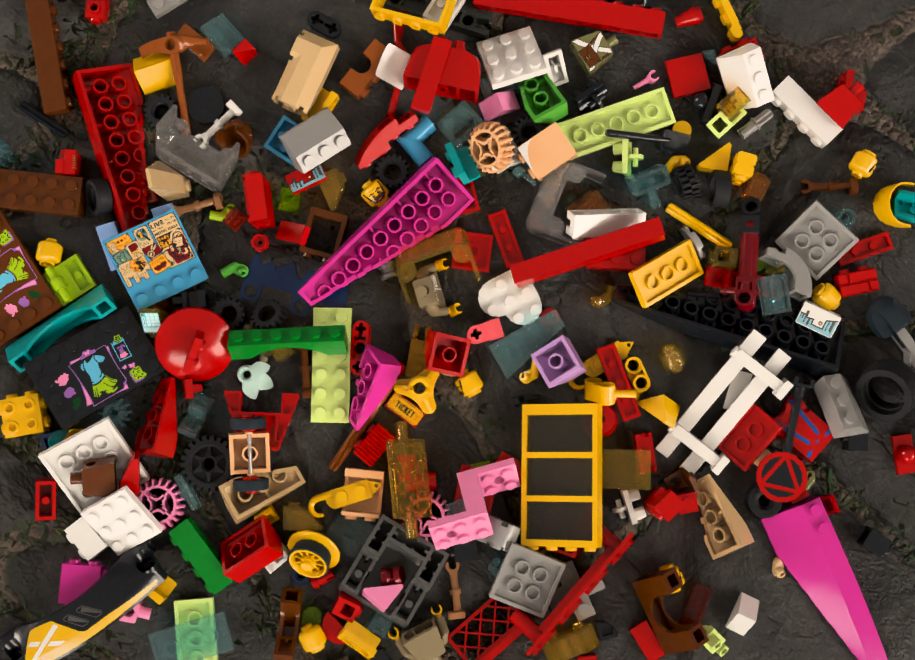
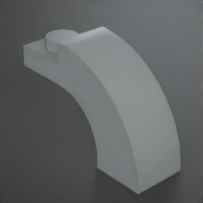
(796, 270)

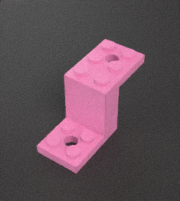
(475, 521)

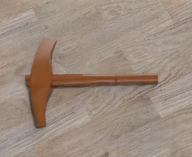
(173, 45)

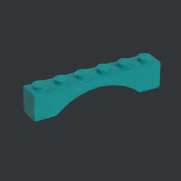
(90, 307)

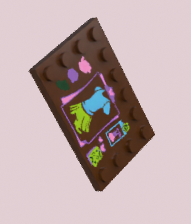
(24, 290)

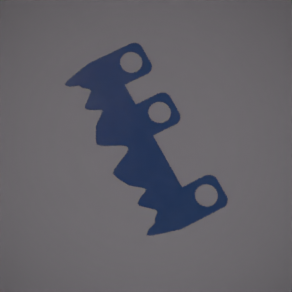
(286, 280)

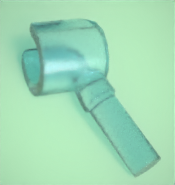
(519, 171)

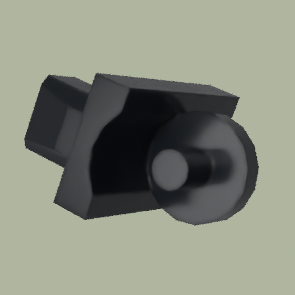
(592, 96)

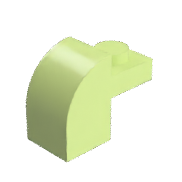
(720, 124)

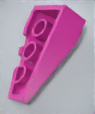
(376, 380)

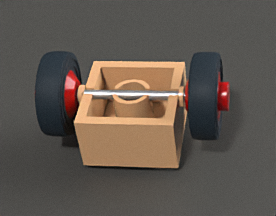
(249, 453)

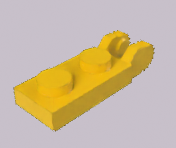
(729, 19)

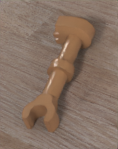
(197, 205)
(457, 613)

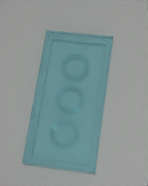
(193, 639)

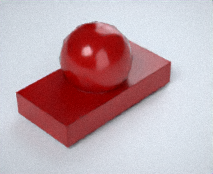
(903, 453)

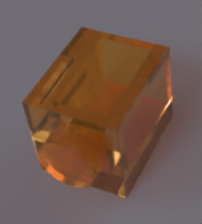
(756, 186)

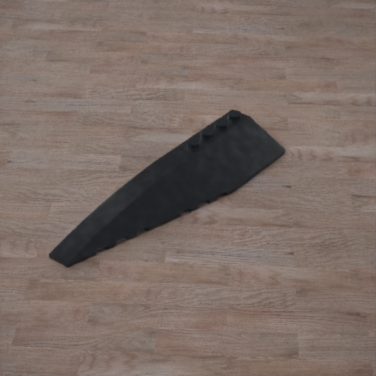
(723, 324)

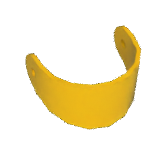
(882, 205)

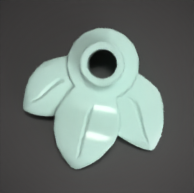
(258, 379)

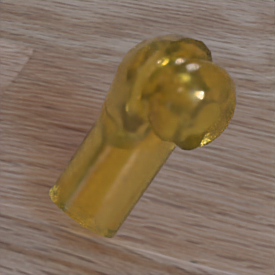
(604, 299)

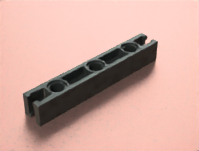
(417, 8)

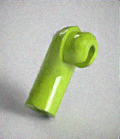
(219, 216)

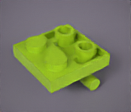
(70, 280)

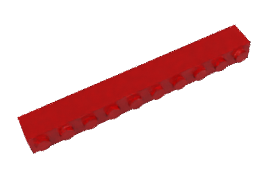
(585, 13)

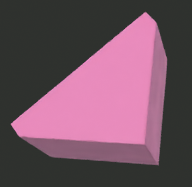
(499, 105)
(382, 595)

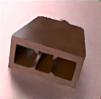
(97, 476)

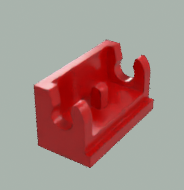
(644, 441)

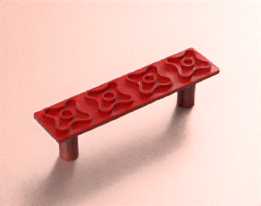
(542, 634)

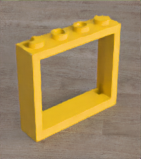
(414, 22)

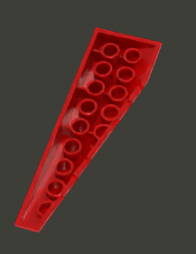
(114, 122)

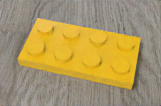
(666, 273)

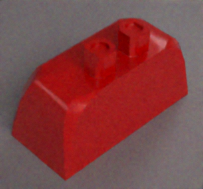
(460, 75)

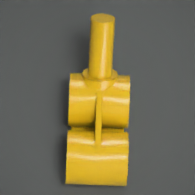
(640, 372)
(604, 392)

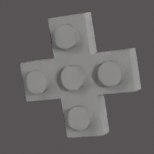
(568, 580)

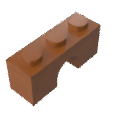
(359, 83)

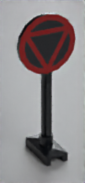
(782, 474)

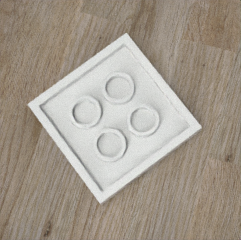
(511, 57)
(122, 520)

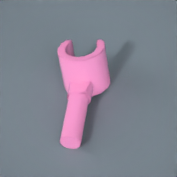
(648, 79)

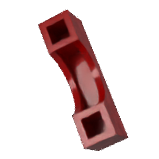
(663, 503)

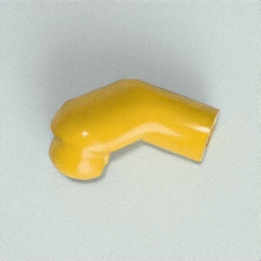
(676, 161)
(529, 375)

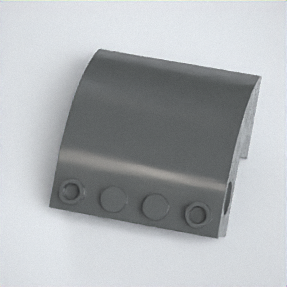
(389, 548)

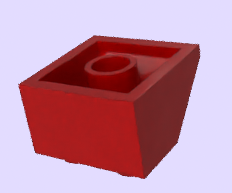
(446, 353)

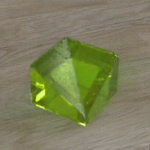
(288, 201)

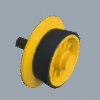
(312, 553)

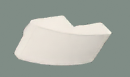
(736, 386)

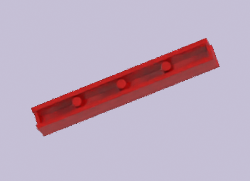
(588, 252)

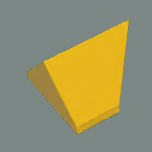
(662, 408)

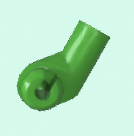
(236, 268)

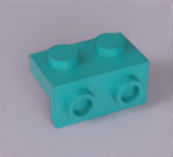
(463, 164)
(904, 206)

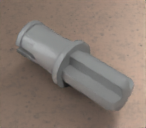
(755, 123)

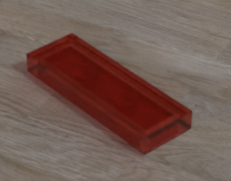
(696, 604)

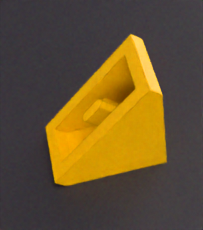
(717, 161)

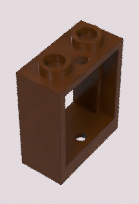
(329, 216)

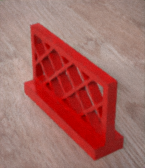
(498, 646)

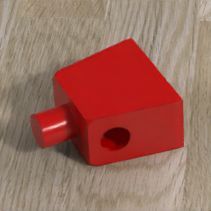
(842, 102)

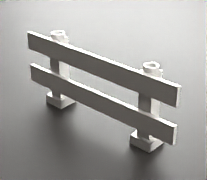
(764, 376)

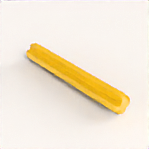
(697, 226)

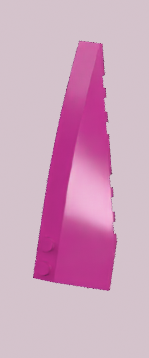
(411, 214)
(816, 559)

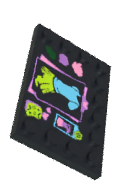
(94, 368)

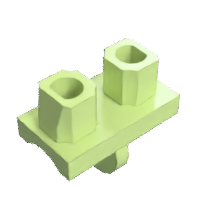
(628, 159)
(715, 642)

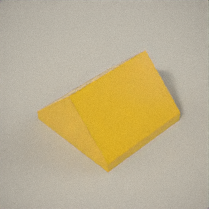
(154, 72)

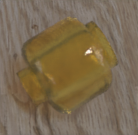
(672, 358)

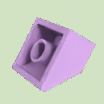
(558, 362)

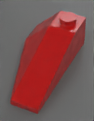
(160, 431)

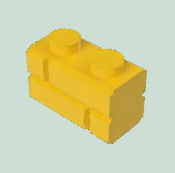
(742, 167)

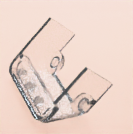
(192, 155)
(541, 218)

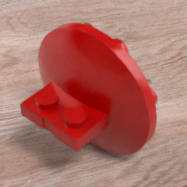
(193, 344)

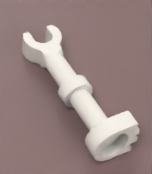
(219, 124)

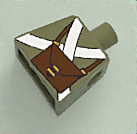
(593, 50)

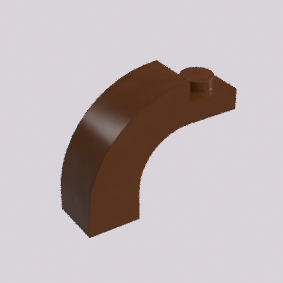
(290, 623)

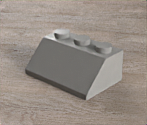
(314, 140)
(840, 406)

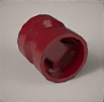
(392, 576)

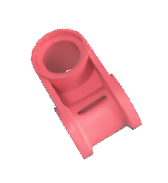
(489, 331)

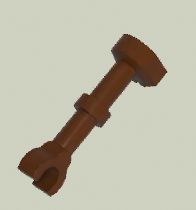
(852, 186)
(305, 368)

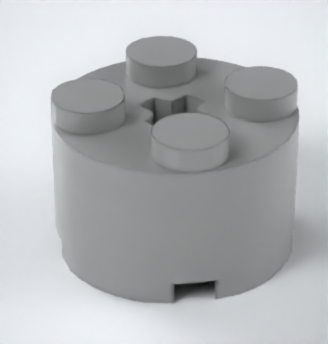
(503, 534)

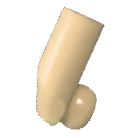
(778, 568)

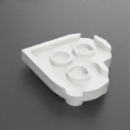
(503, 297)

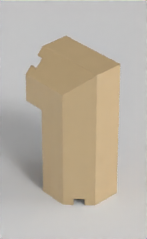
(305, 73)

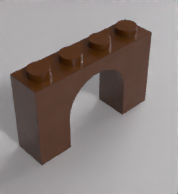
(670, 634)

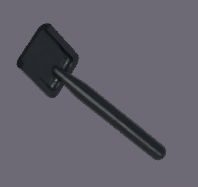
(671, 142)

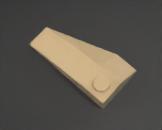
(167, 182)
(244, 505)
(722, 523)

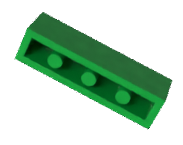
(200, 554)

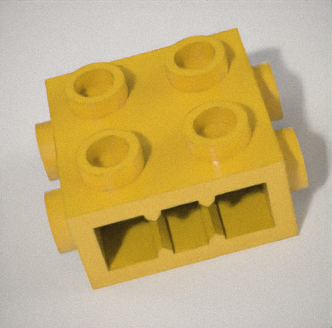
(24, 415)

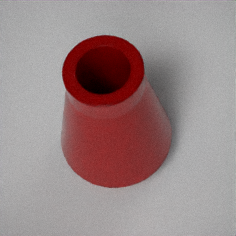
(690, 17)

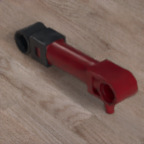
(748, 256)

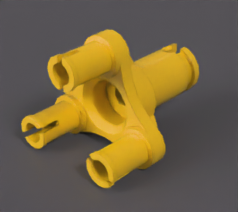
(424, 399)

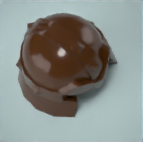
(233, 132)

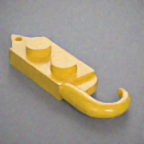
(594, 365)
(344, 495)

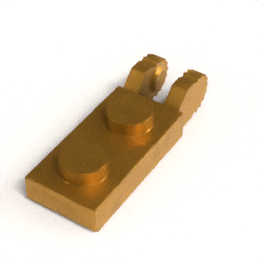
(416, 355)

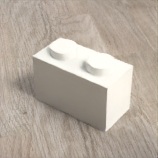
(86, 539)

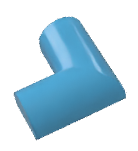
(412, 141)
(274, 143)

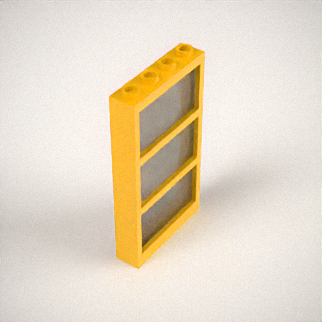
(561, 476)

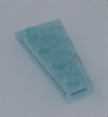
(517, 346)

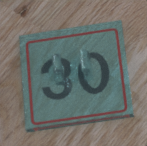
(349, 534)

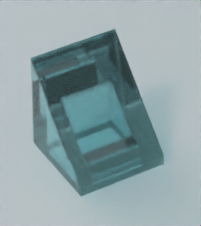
(710, 55)

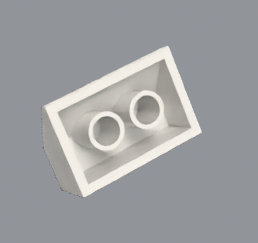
(746, 70)

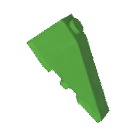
(543, 99)

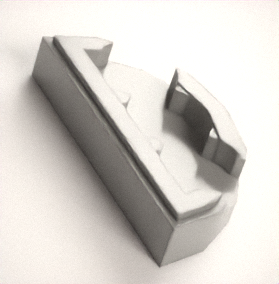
(695, 241)

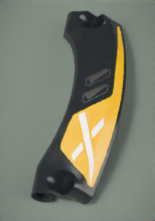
(90, 613)

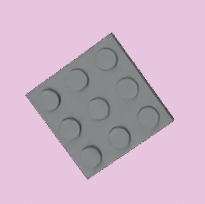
(817, 239)
(527, 579)

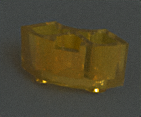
(571, 642)

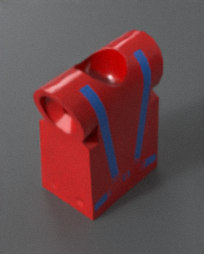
(810, 434)

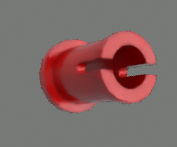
(317, 582)

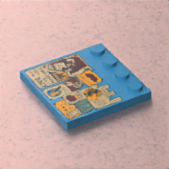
(155, 259)

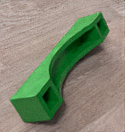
(252, 342)

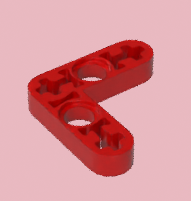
(355, 357)

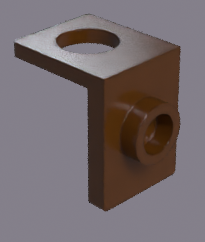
(686, 479)

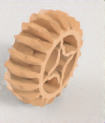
(495, 146)

